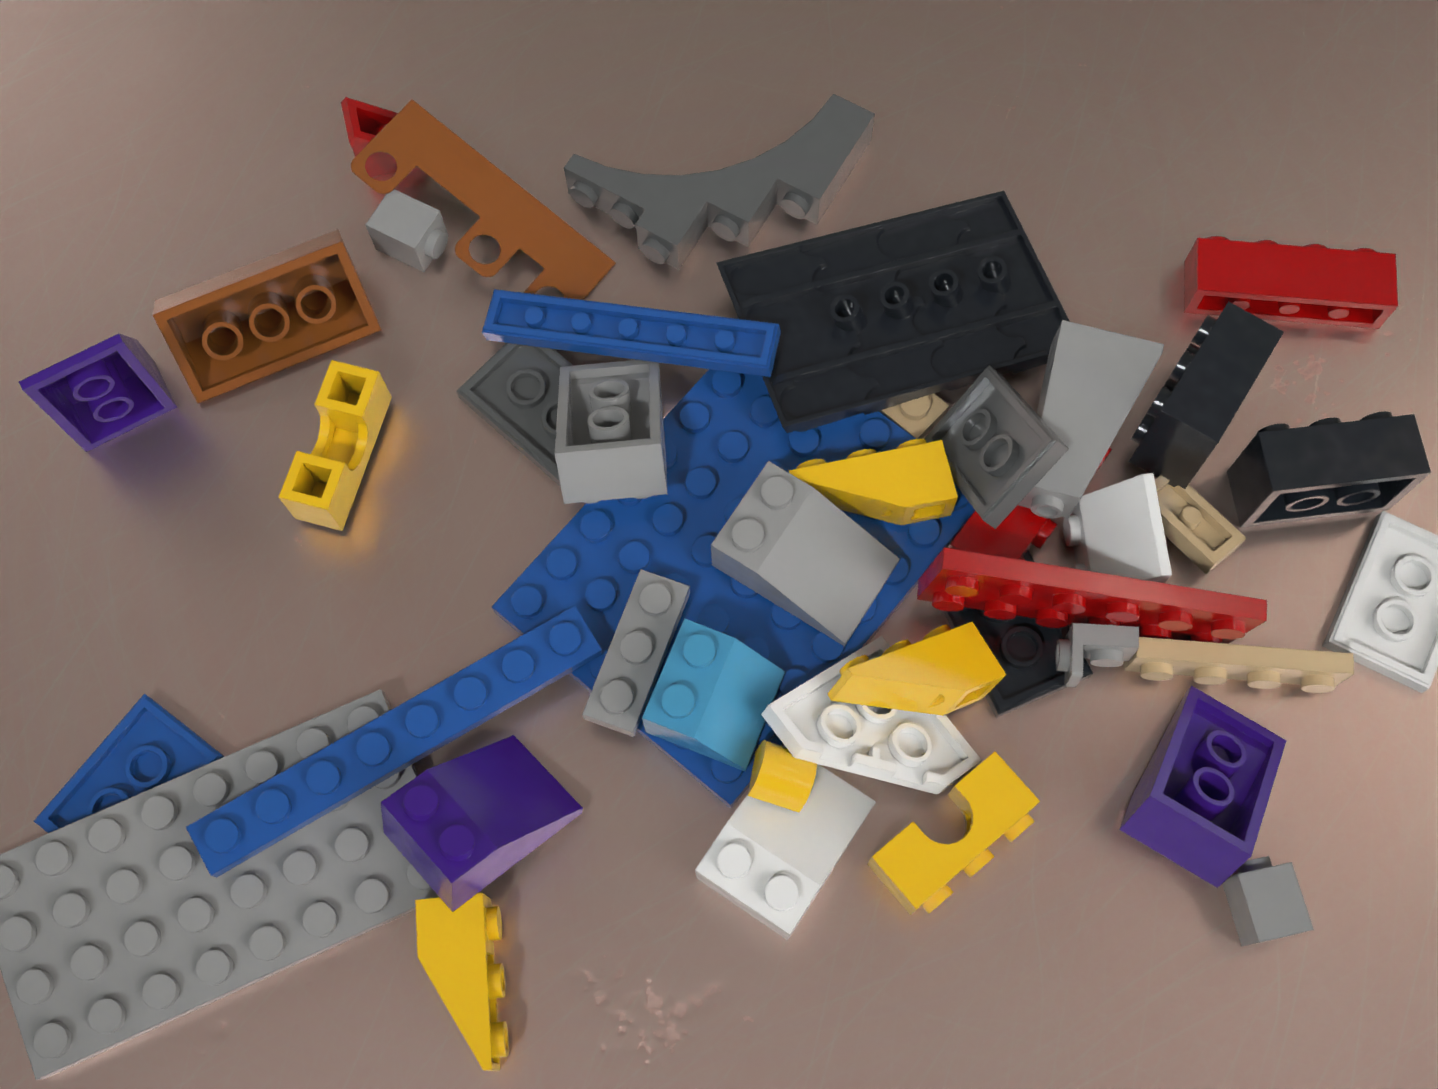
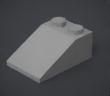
(610, 432)
(803, 554)

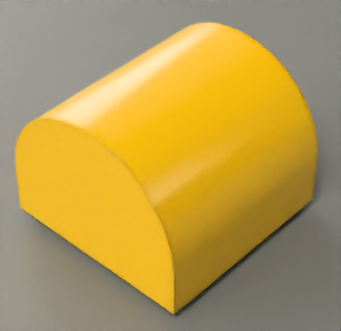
(781, 777)

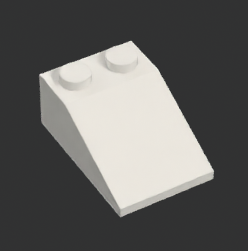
(779, 858)

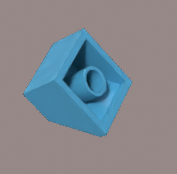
(712, 695)

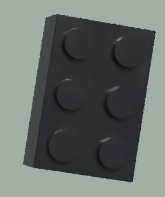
(1203, 394)
(1327, 469)

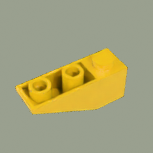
(888, 485)
(925, 677)
(461, 965)

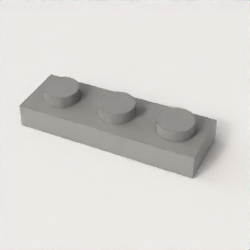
(636, 653)

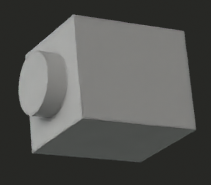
(408, 230)
(1266, 902)

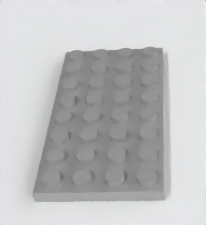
(129, 930)

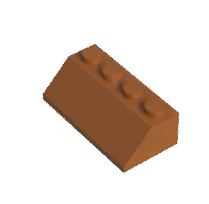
(265, 316)

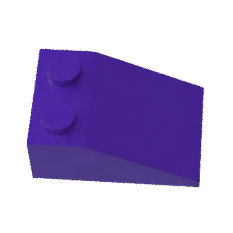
(101, 391)
(1205, 788)
(476, 817)

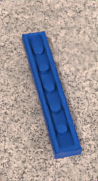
(632, 332)

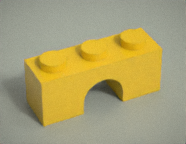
(351, 413)
(992, 805)

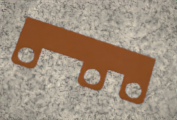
(503, 206)

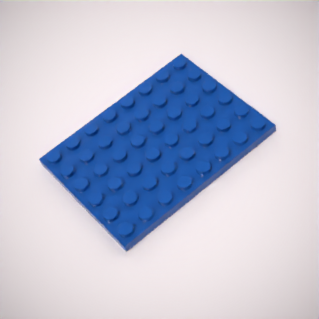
(714, 452)

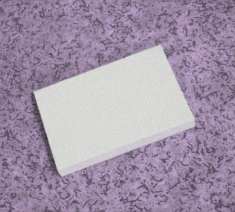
(1392, 604)

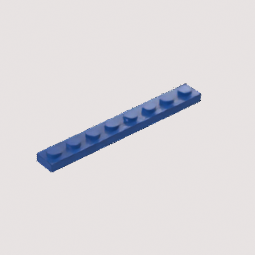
(392, 742)

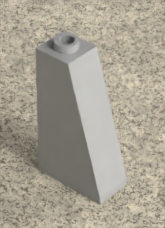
(1085, 400)

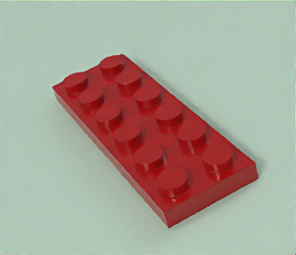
(1072, 595)

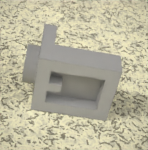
(1100, 643)

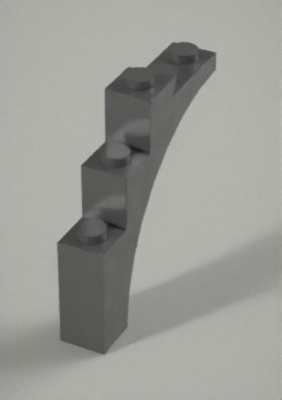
(735, 200)

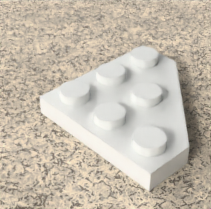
(869, 740)

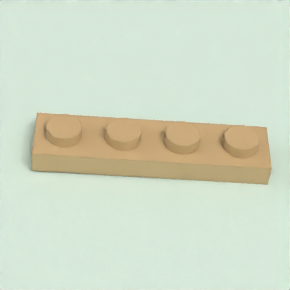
(1259, 665)

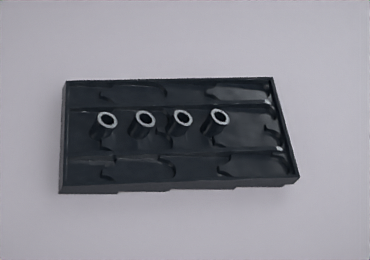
(897, 309)

